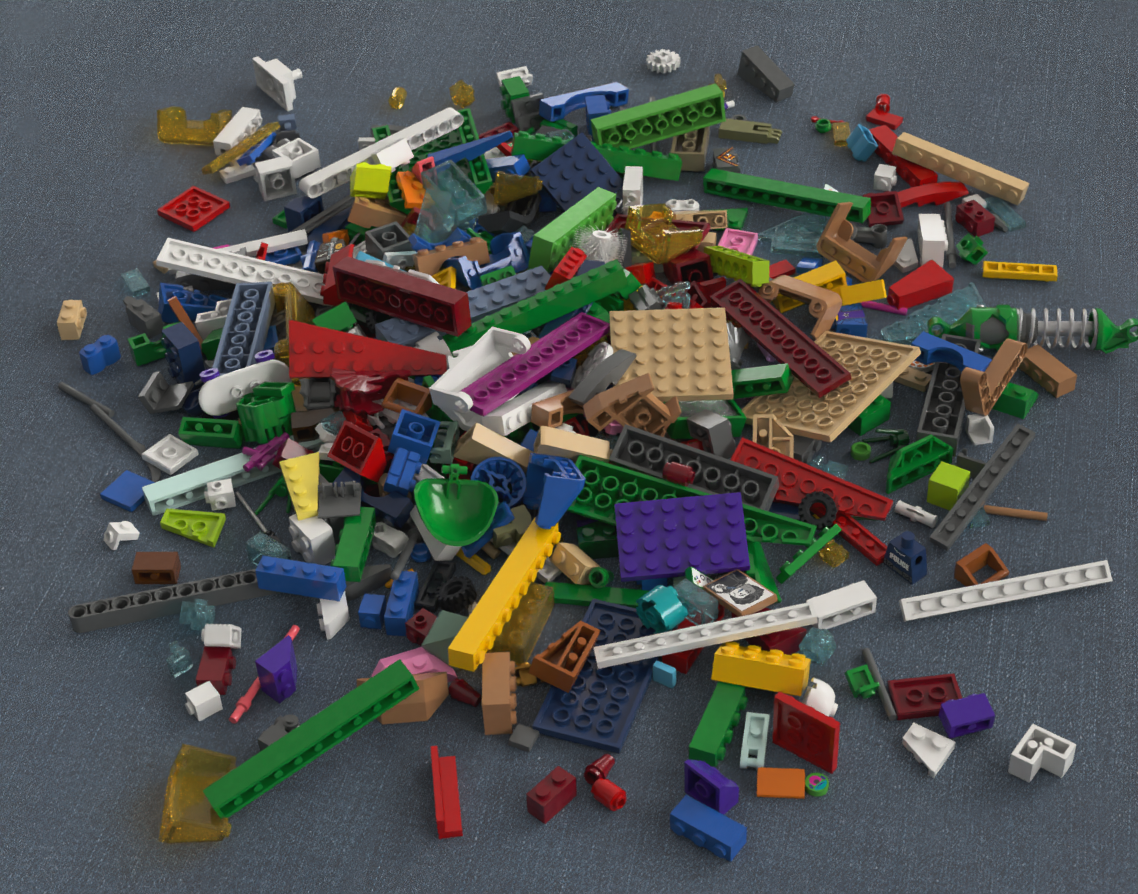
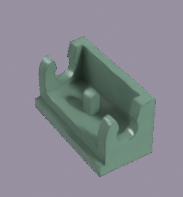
(445, 443)

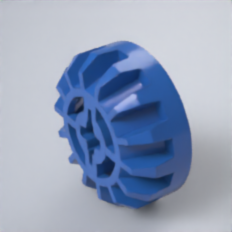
(501, 472)

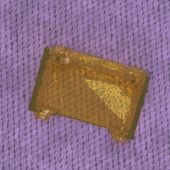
(174, 127)
(515, 187)
(656, 235)
(186, 810)

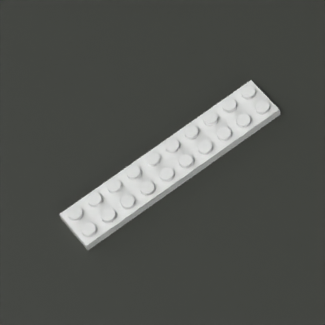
(237, 268)

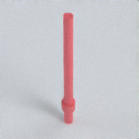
(245, 703)

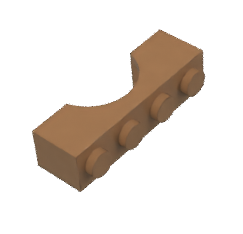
(431, 261)
(551, 410)

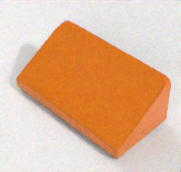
(781, 783)

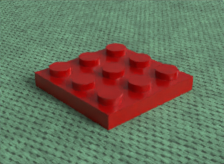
(193, 208)
(806, 732)

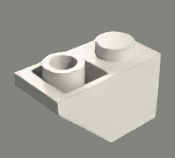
(334, 615)

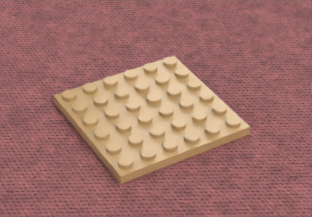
(679, 349)

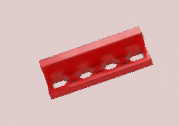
(446, 795)

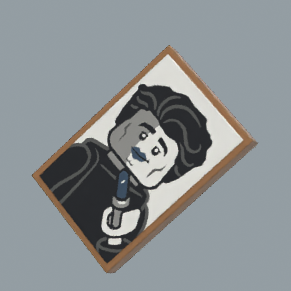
(740, 593)

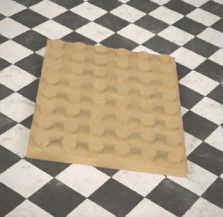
(872, 369)

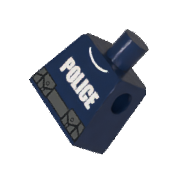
(906, 557)

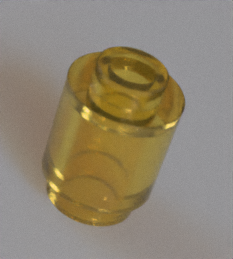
(397, 97)

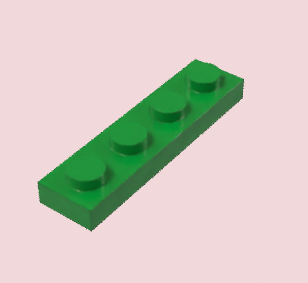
(802, 557)

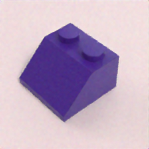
(278, 670)
(709, 786)

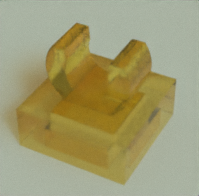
(833, 554)

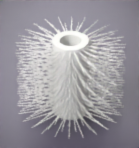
(600, 245)

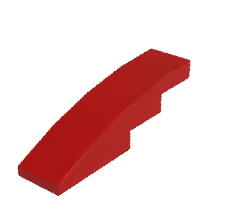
(933, 192)

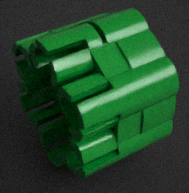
(263, 413)

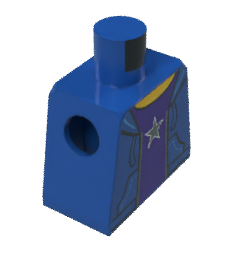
(851, 321)

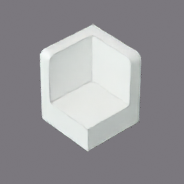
(979, 429)

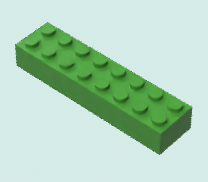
(661, 118)
(557, 237)

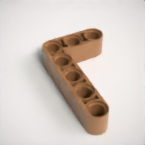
(984, 388)

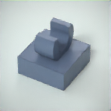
(287, 122)

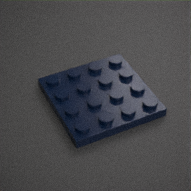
(576, 172)

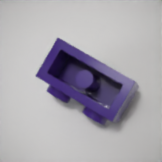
(966, 715)

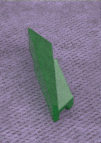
(759, 568)

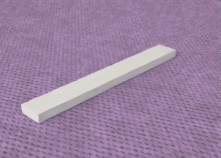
(274, 243)

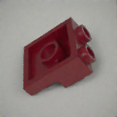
(884, 209)

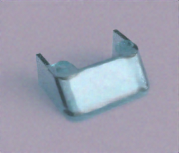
(436, 219)

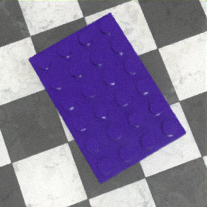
(677, 533)

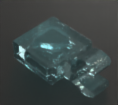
(180, 659)

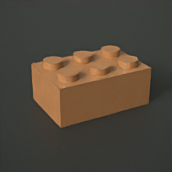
(497, 693)

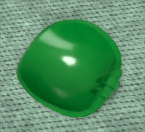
(455, 508)

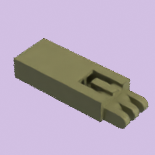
(749, 131)

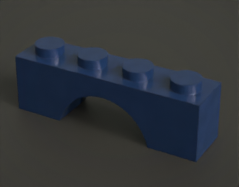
(391, 508)

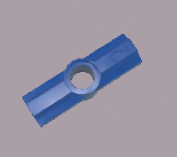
(308, 259)

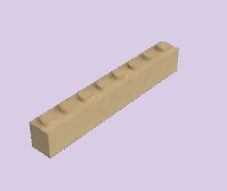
(960, 168)

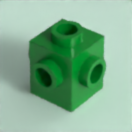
(971, 249)

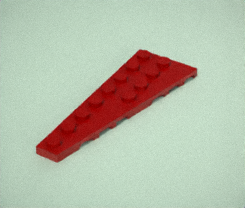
(319, 349)
(799, 479)

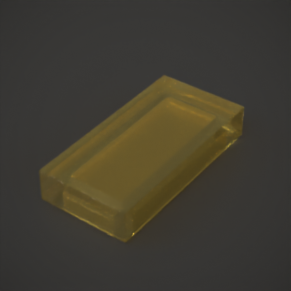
(840, 133)

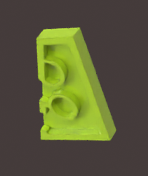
(195, 525)

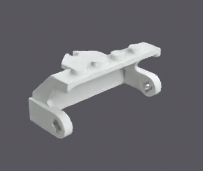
(469, 366)

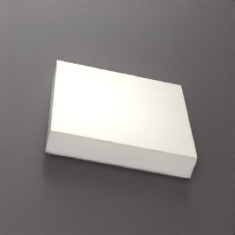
(170, 454)

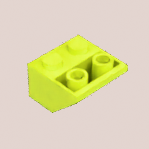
(370, 180)

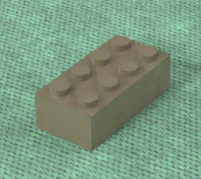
(692, 149)

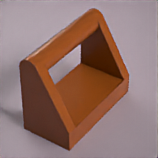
(408, 393)
(976, 560)

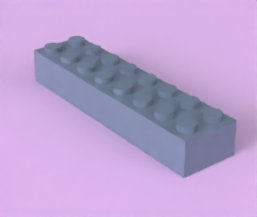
(245, 326)

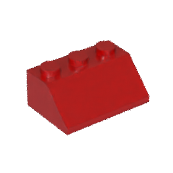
(329, 290)
(359, 451)

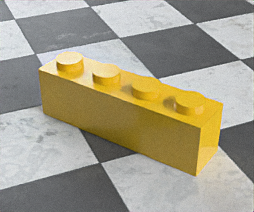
(826, 277)

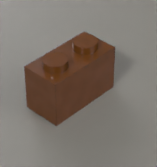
(156, 568)

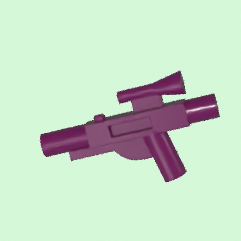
(264, 453)

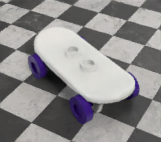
(221, 393)

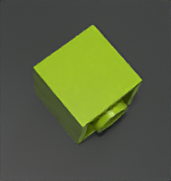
(947, 485)

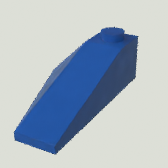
(192, 302)

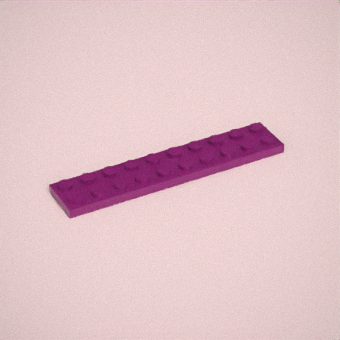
(541, 358)

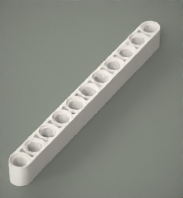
(415, 135)

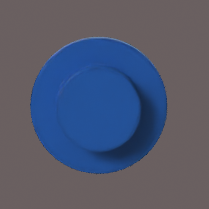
(420, 553)

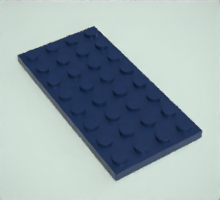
(604, 699)

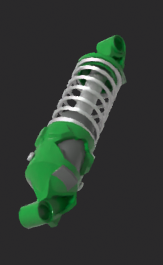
(1001, 322)

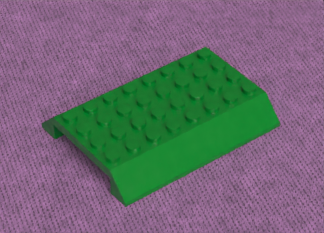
(475, 170)

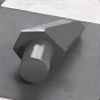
(999, 223)

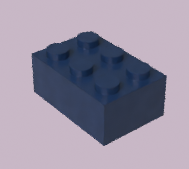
(183, 354)

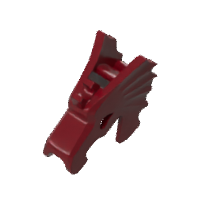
(362, 387)

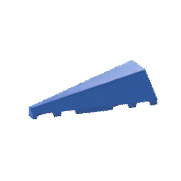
(470, 150)

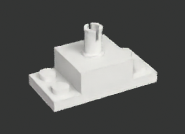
(276, 81)

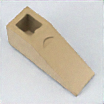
(716, 218)

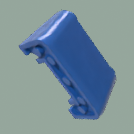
(506, 250)
(551, 487)

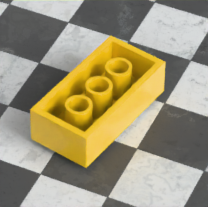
(761, 668)

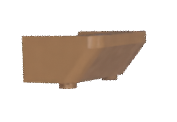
(852, 257)
(822, 302)

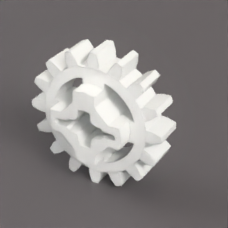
(663, 61)

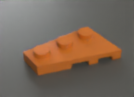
(412, 189)

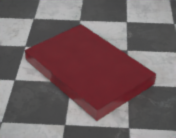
(922, 695)

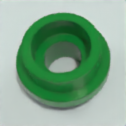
(823, 125)

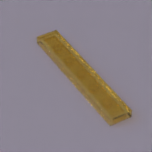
(240, 148)

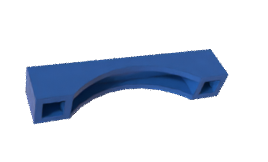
(559, 106)

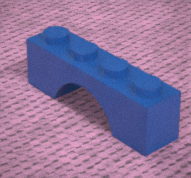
(938, 350)

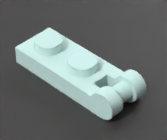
(754, 740)

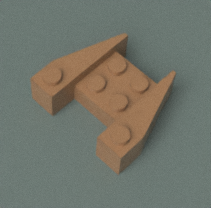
(374, 212)
(632, 405)

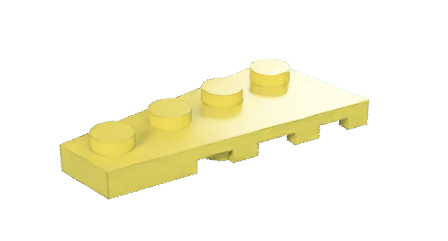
(302, 482)

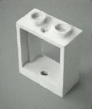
(632, 187)

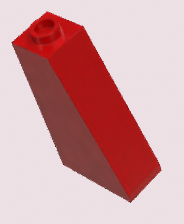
(920, 286)

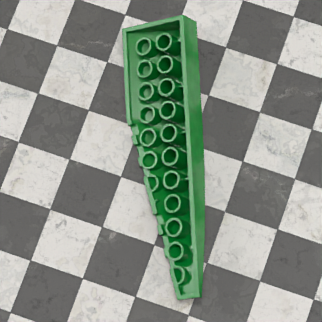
(612, 484)

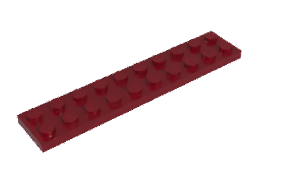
(781, 338)

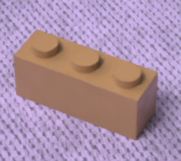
(1048, 371)

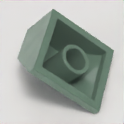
(442, 634)

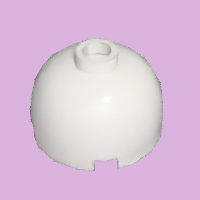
(820, 697)

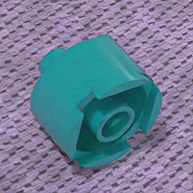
(661, 609)

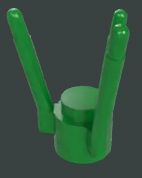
(281, 490)

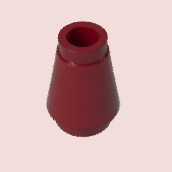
(463, 692)
(599, 769)

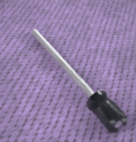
(270, 533)

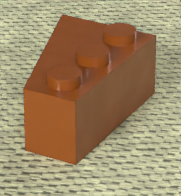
(566, 657)

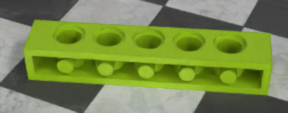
(738, 265)

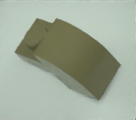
(514, 530)

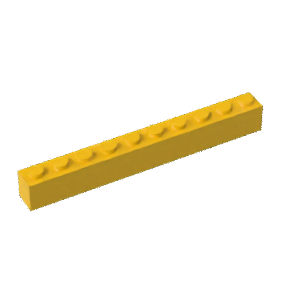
(502, 597)

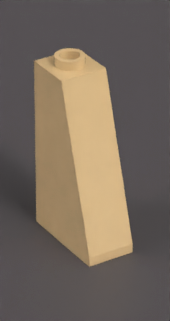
(482, 443)
(571, 445)

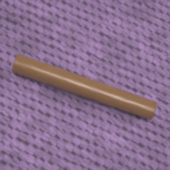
(1015, 513)

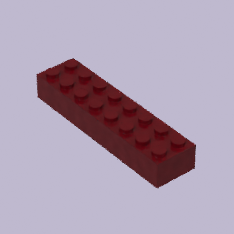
(402, 296)

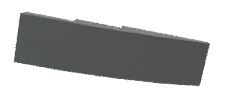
(601, 376)

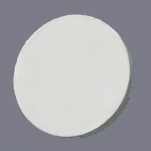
(596, 356)

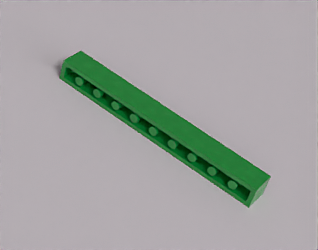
(654, 164)
(784, 194)
(546, 305)
(310, 739)

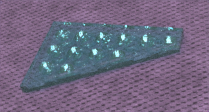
(948, 308)

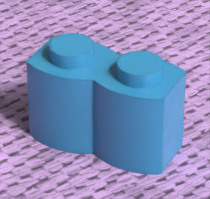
(861, 143)

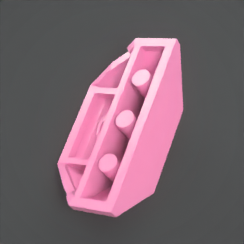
(417, 662)

